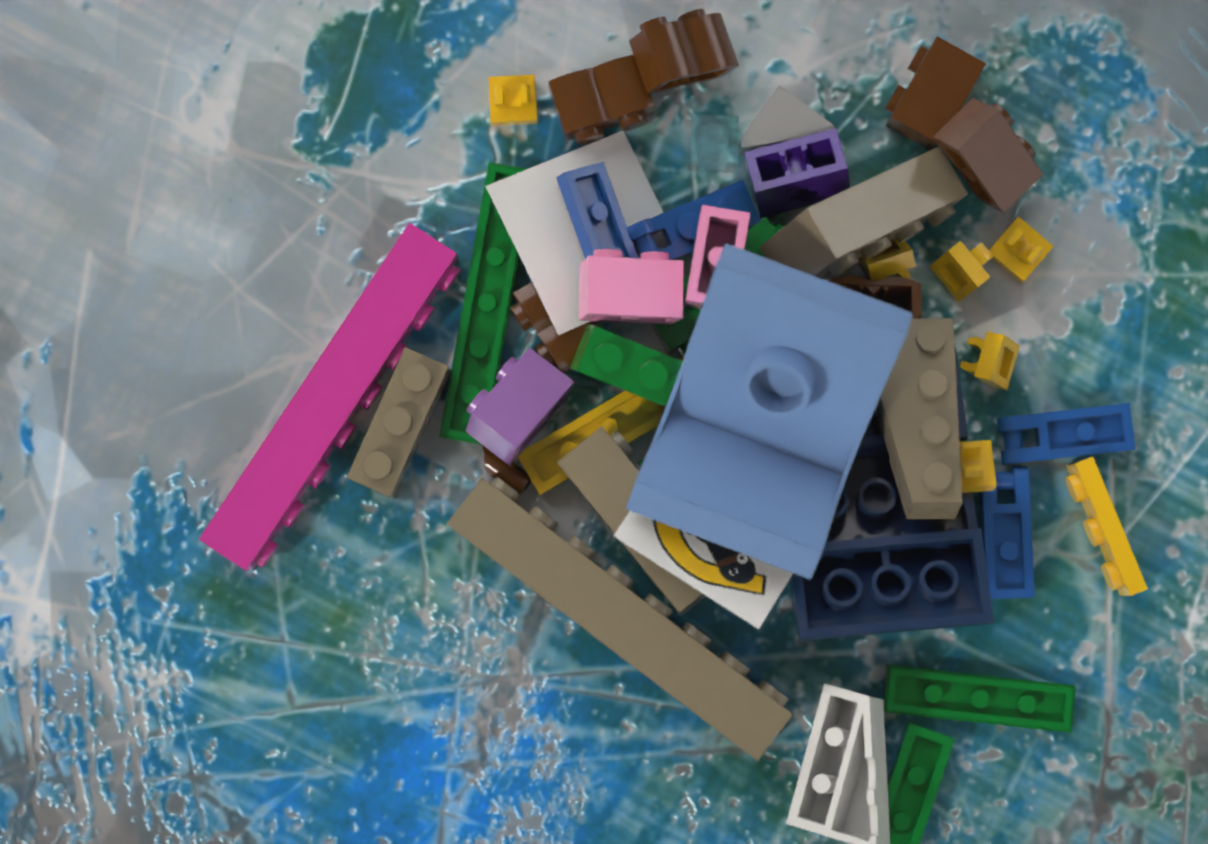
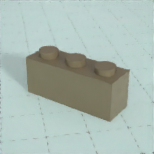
(399, 423)

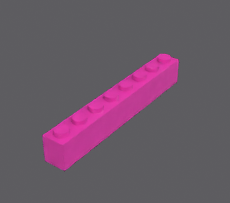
(330, 399)

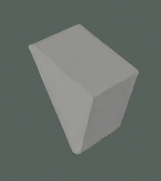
(780, 121)

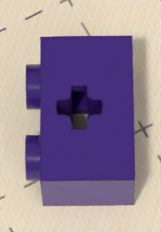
(797, 172)

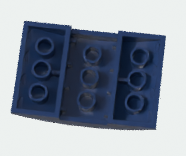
(888, 569)

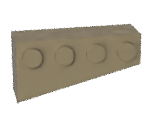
(868, 217)
(921, 421)
(606, 479)

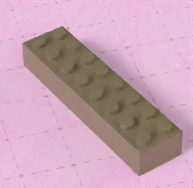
(619, 618)

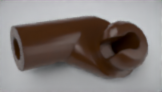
(511, 475)

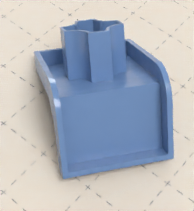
(768, 410)

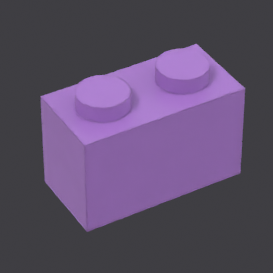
(518, 406)

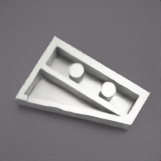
(844, 771)

